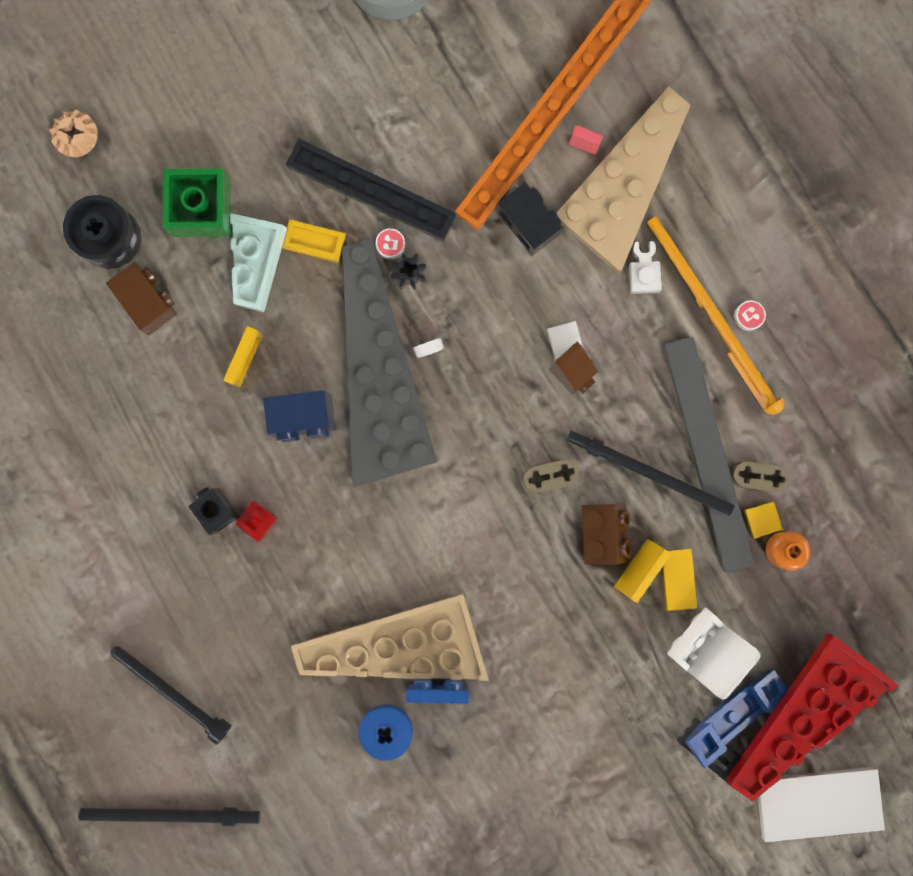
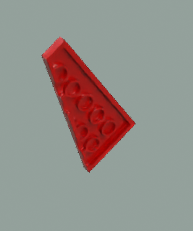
(812, 712)

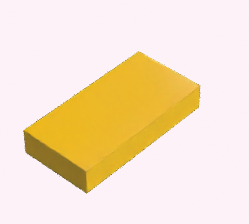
(314, 241)
(243, 357)
(642, 570)
(679, 581)

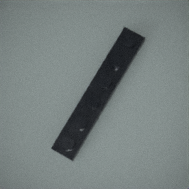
(371, 190)

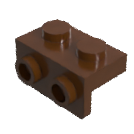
(606, 534)

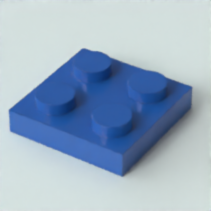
(425, 692)

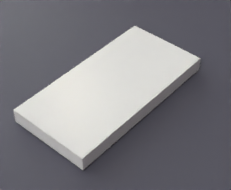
(822, 805)

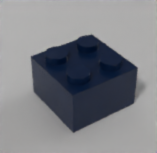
(299, 415)

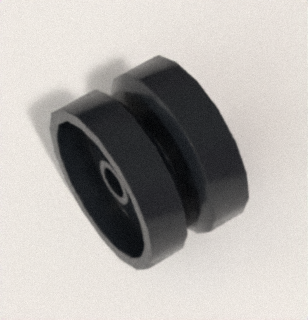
(101, 232)

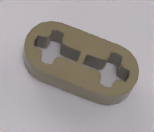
(760, 469)
(552, 483)

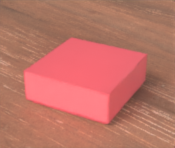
(585, 139)

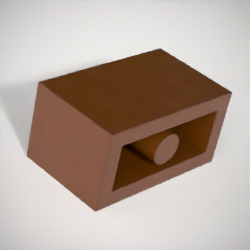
(142, 298)

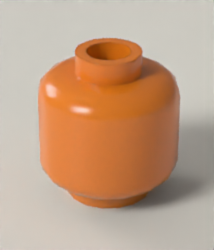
(788, 550)

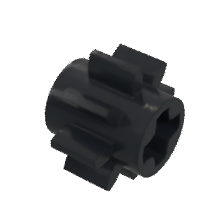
(400, 274)

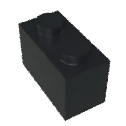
(529, 218)

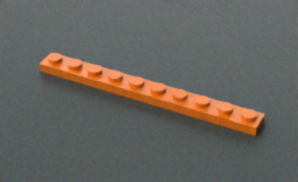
(550, 111)

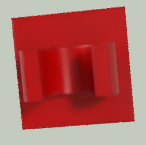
(256, 521)

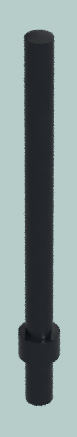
(596, 447)
(228, 816)

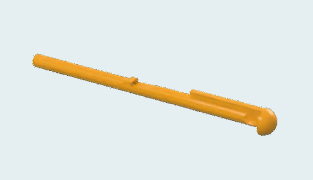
(737, 355)

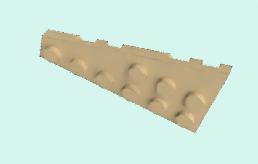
(617, 193)
(410, 644)

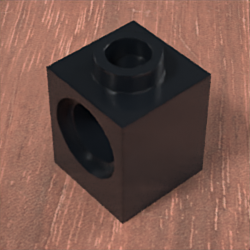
(225, 515)

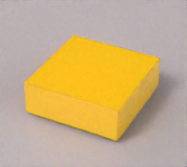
(762, 519)

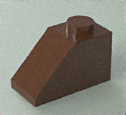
(574, 369)

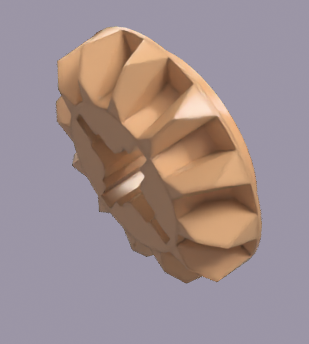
(81, 143)

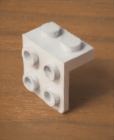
(714, 654)

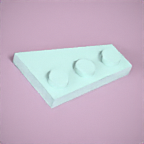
(256, 256)

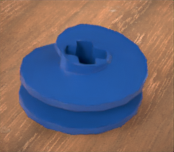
(386, 747)

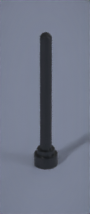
(214, 727)

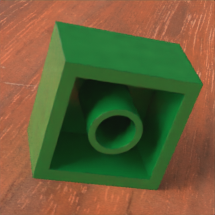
(196, 202)

